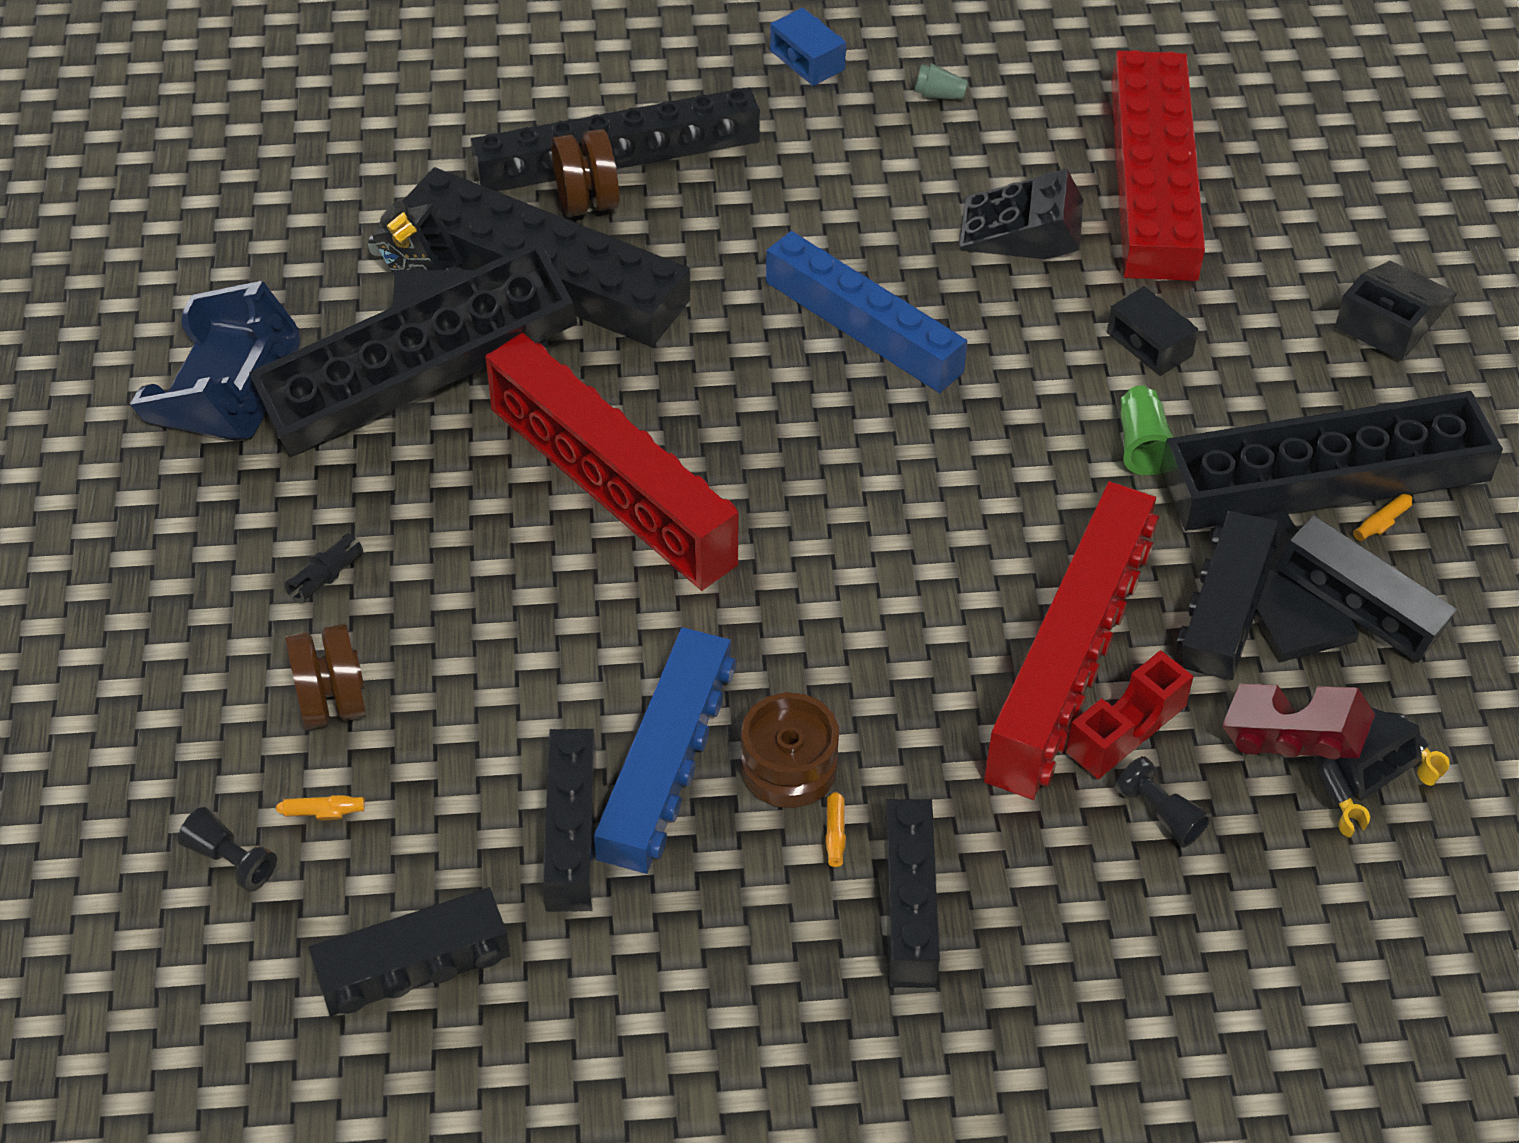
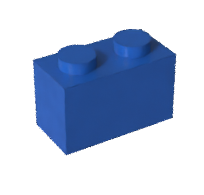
(807, 46)

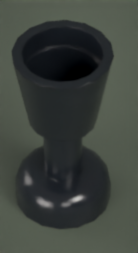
(1179, 815)
(211, 838)

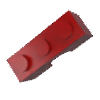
(1110, 733)

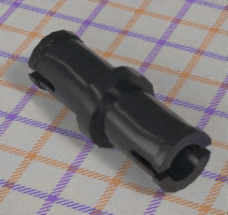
(324, 568)

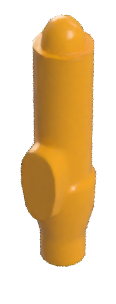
(1384, 518)
(322, 807)
(835, 836)

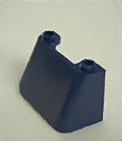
(231, 336)

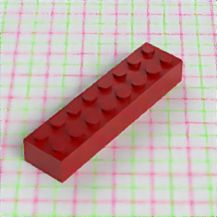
(1157, 167)
(614, 461)
(1071, 641)

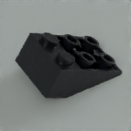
(1025, 218)
(1392, 308)

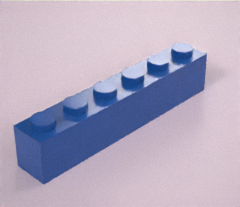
(866, 311)
(664, 751)

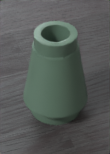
(939, 83)

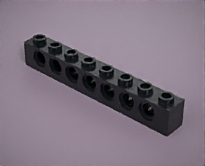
(635, 135)

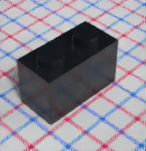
(1152, 330)

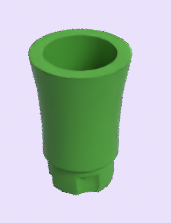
(1143, 430)

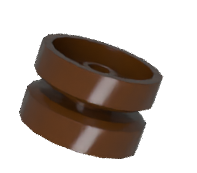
(585, 172)
(326, 676)
(789, 749)

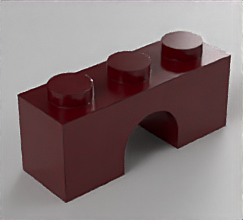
(1329, 727)

